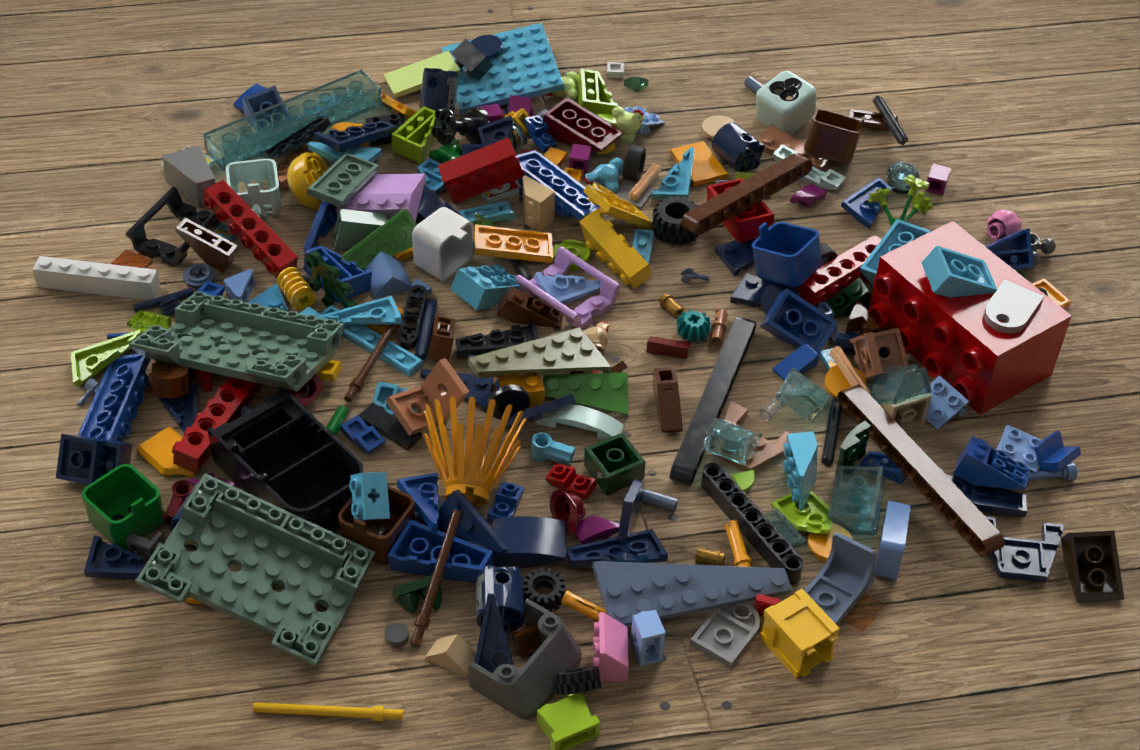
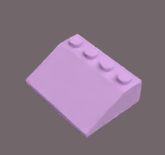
(389, 195)

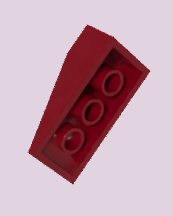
(579, 126)

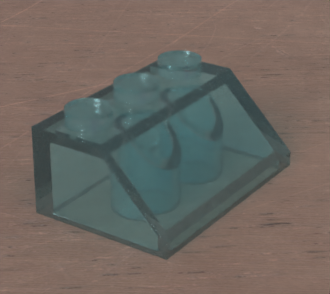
(900, 384)
(858, 499)

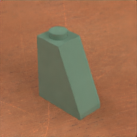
(354, 226)

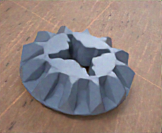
(192, 273)

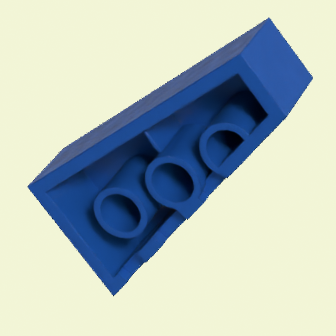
(419, 549)

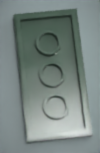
(343, 180)

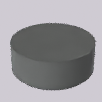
(396, 634)

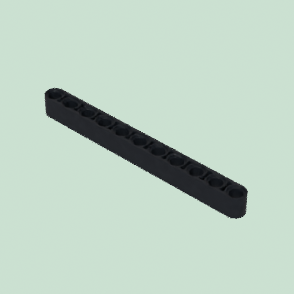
(713, 400)

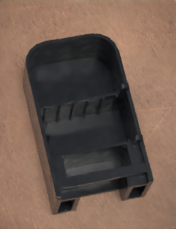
(287, 459)

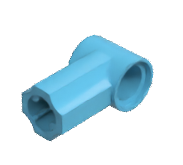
(545, 448)

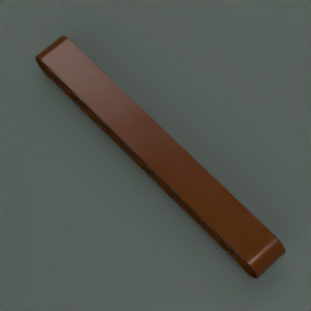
(746, 194)

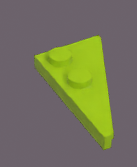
(94, 358)

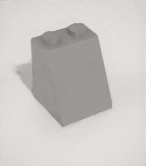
(188, 173)

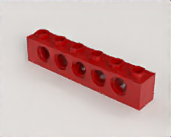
(249, 228)
(837, 273)
(225, 407)

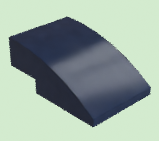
(89, 458)
(531, 540)

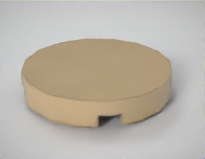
(713, 123)

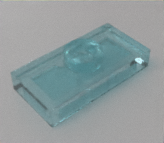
(785, 528)

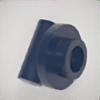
(168, 305)

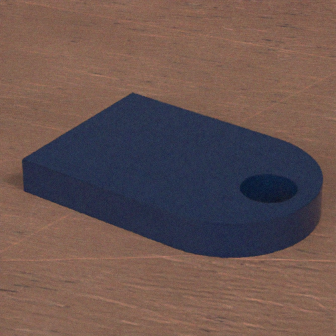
(630, 510)

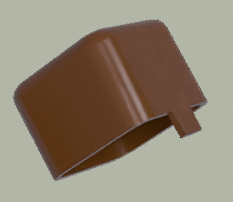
(833, 136)
(401, 510)

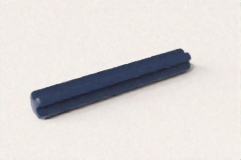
(426, 328)

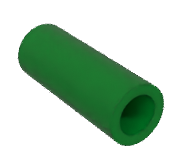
(337, 419)

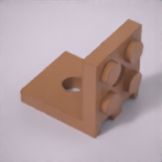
(868, 347)
(431, 389)

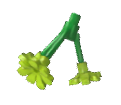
(920, 203)

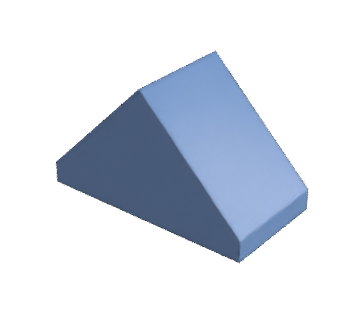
(240, 285)

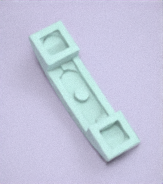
(828, 180)
(583, 418)

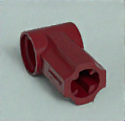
(180, 491)

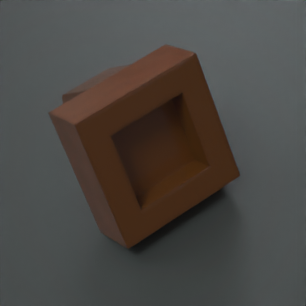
(527, 640)

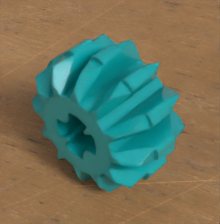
(693, 326)

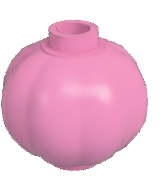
(1003, 223)

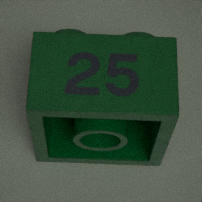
(614, 463)

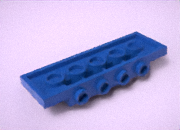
(569, 193)
(117, 399)

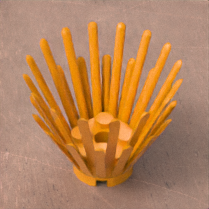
(471, 470)

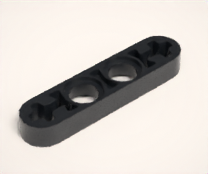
(410, 316)

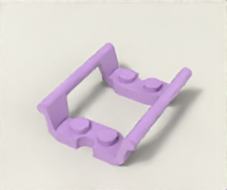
(582, 314)

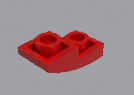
(567, 480)

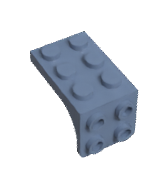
(843, 577)

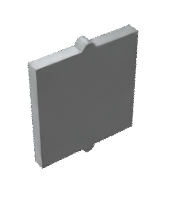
(627, 186)

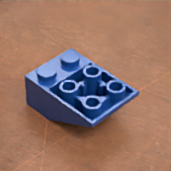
(990, 467)

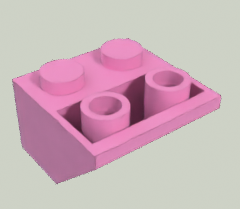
(610, 649)

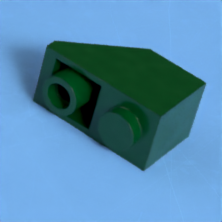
(845, 301)

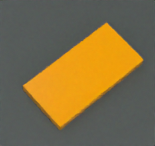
(513, 243)

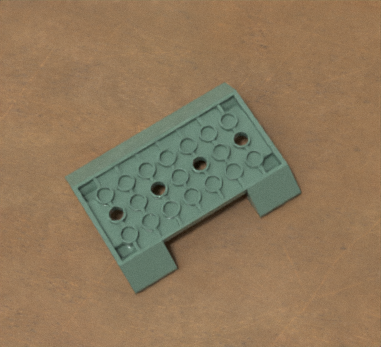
(243, 341)
(270, 550)

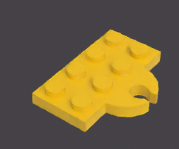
(617, 207)

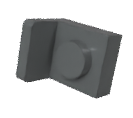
(142, 546)

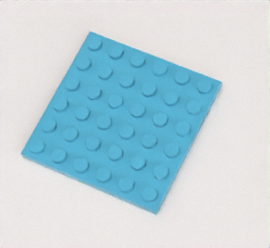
(521, 70)

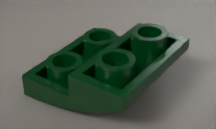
(854, 445)

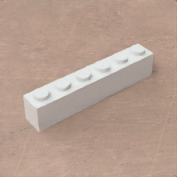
(96, 278)

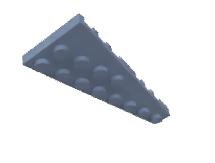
(681, 588)

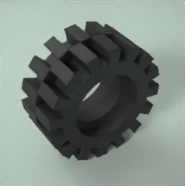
(544, 579)
(578, 680)

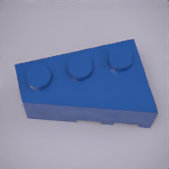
(1014, 249)
(350, 273)

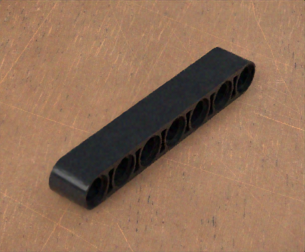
(751, 521)

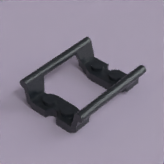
(169, 253)

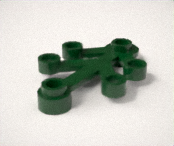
(331, 284)

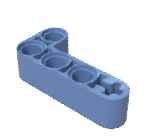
(892, 540)

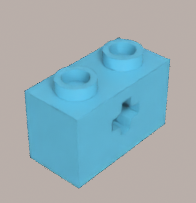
(369, 496)

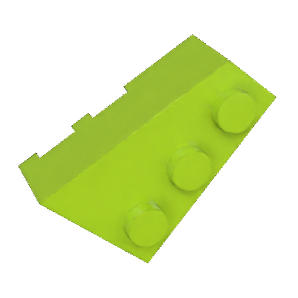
(593, 94)
(415, 136)

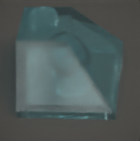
(802, 395)

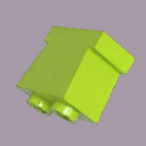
(568, 722)

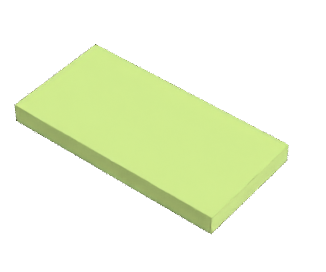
(409, 78)

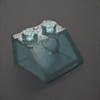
(731, 440)

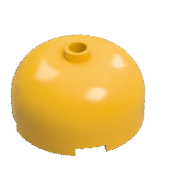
(302, 174)

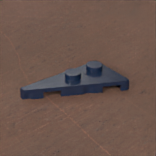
(478, 387)
(183, 408)
(535, 413)
(492, 643)

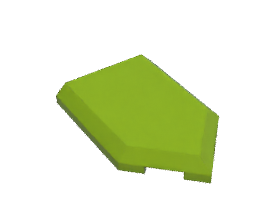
(812, 518)

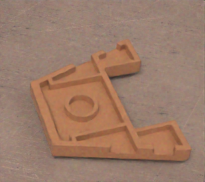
(764, 450)

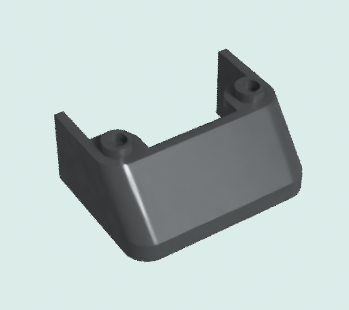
(534, 684)

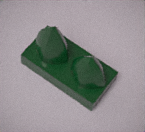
(408, 593)

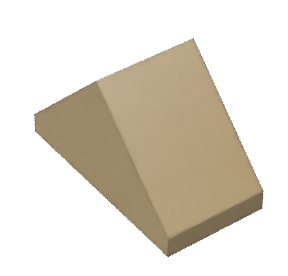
(452, 654)

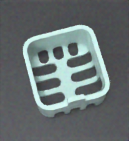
(256, 197)

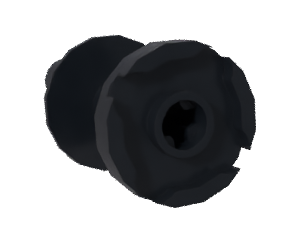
(446, 125)

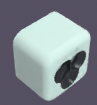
(786, 114)

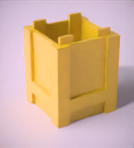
(799, 633)

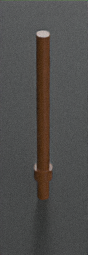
(358, 382)
(422, 621)

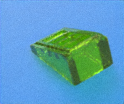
(156, 319)

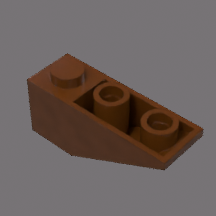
(523, 308)
(667, 399)

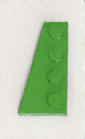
(594, 390)

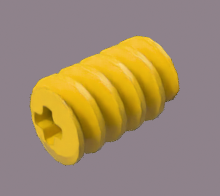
(296, 288)

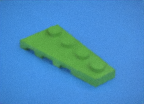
(389, 238)

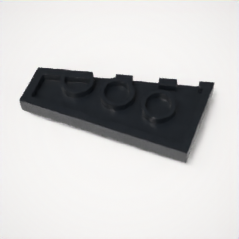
(296, 140)
(496, 340)

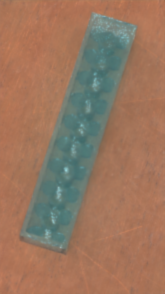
(261, 130)

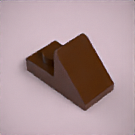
(861, 320)

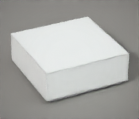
(615, 70)

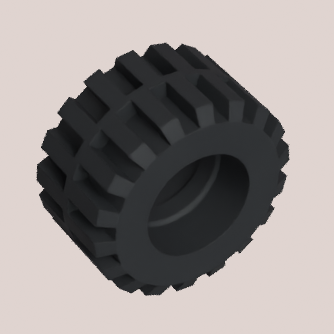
(667, 220)

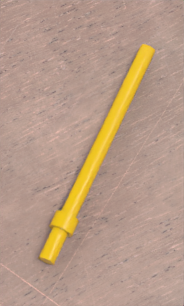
(377, 713)

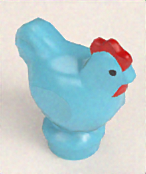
(606, 174)

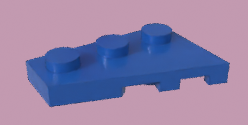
(859, 206)

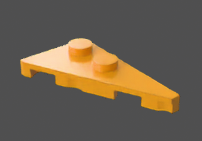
(398, 107)

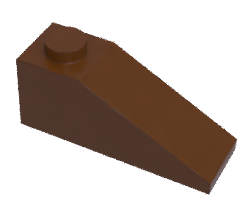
(208, 245)
(441, 338)

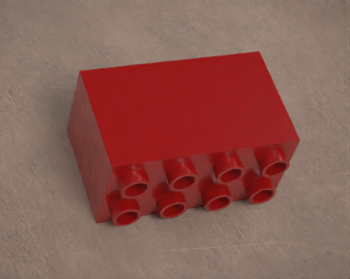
(951, 332)

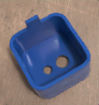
(786, 253)

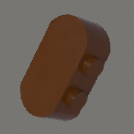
(170, 379)

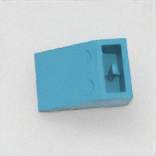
(483, 285)
(800, 465)

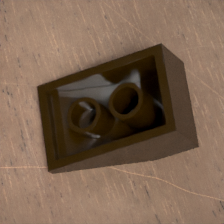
(1093, 565)

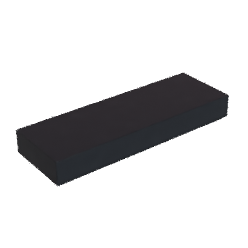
(389, 426)

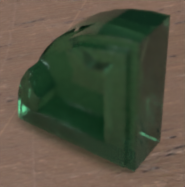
(636, 83)

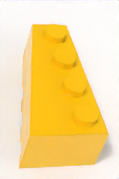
(614, 250)

